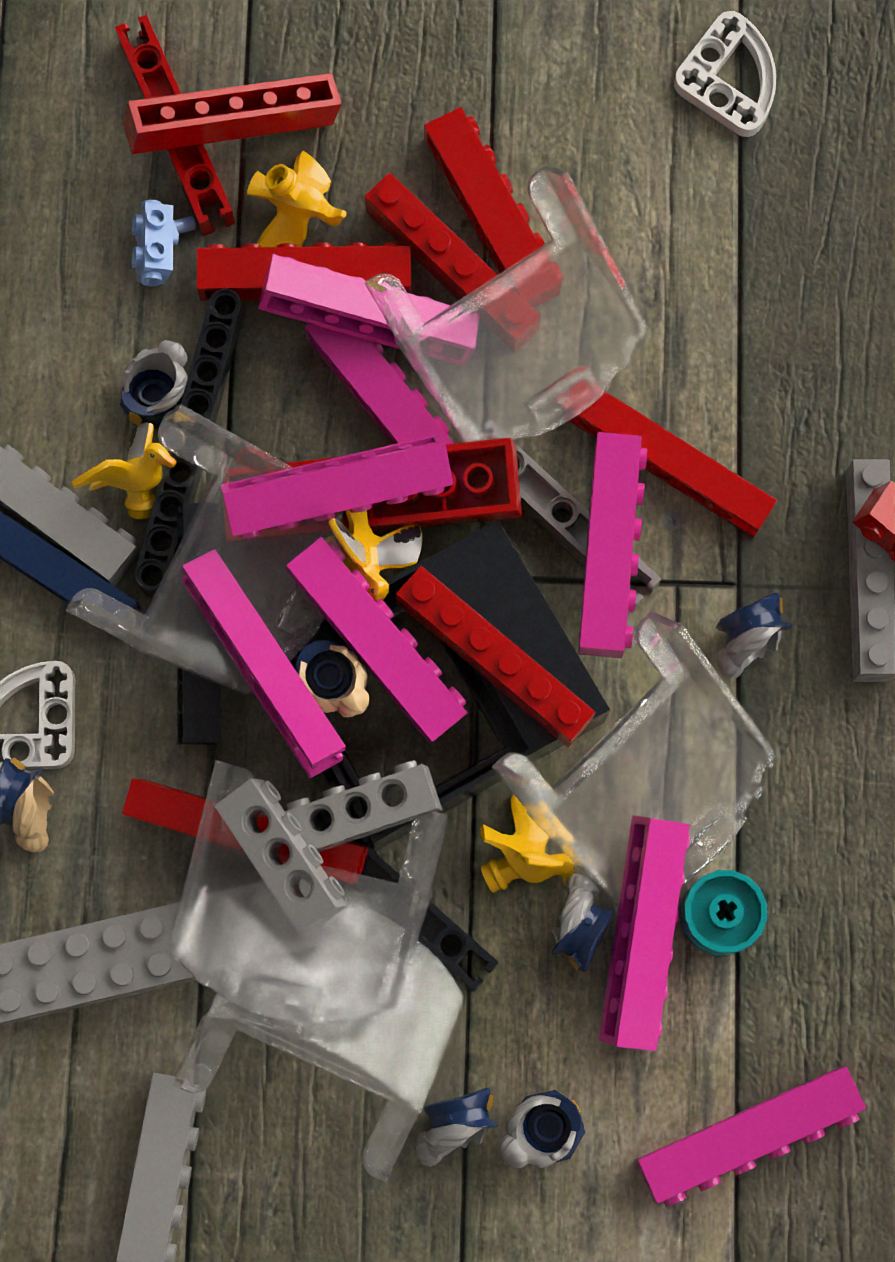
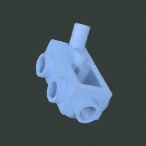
(155, 239)

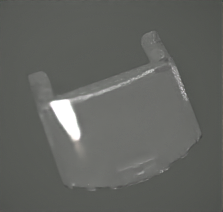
(531, 339)
(173, 623)
(672, 757)
(251, 954)
(383, 1053)

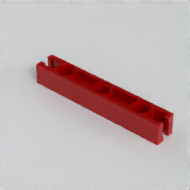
(189, 162)
(682, 465)
(184, 810)

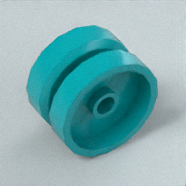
(744, 906)

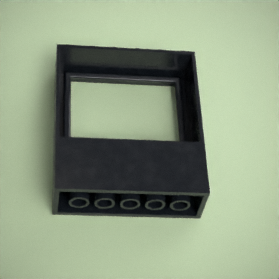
(498, 586)

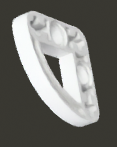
(706, 74)
(41, 742)

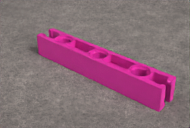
(263, 663)

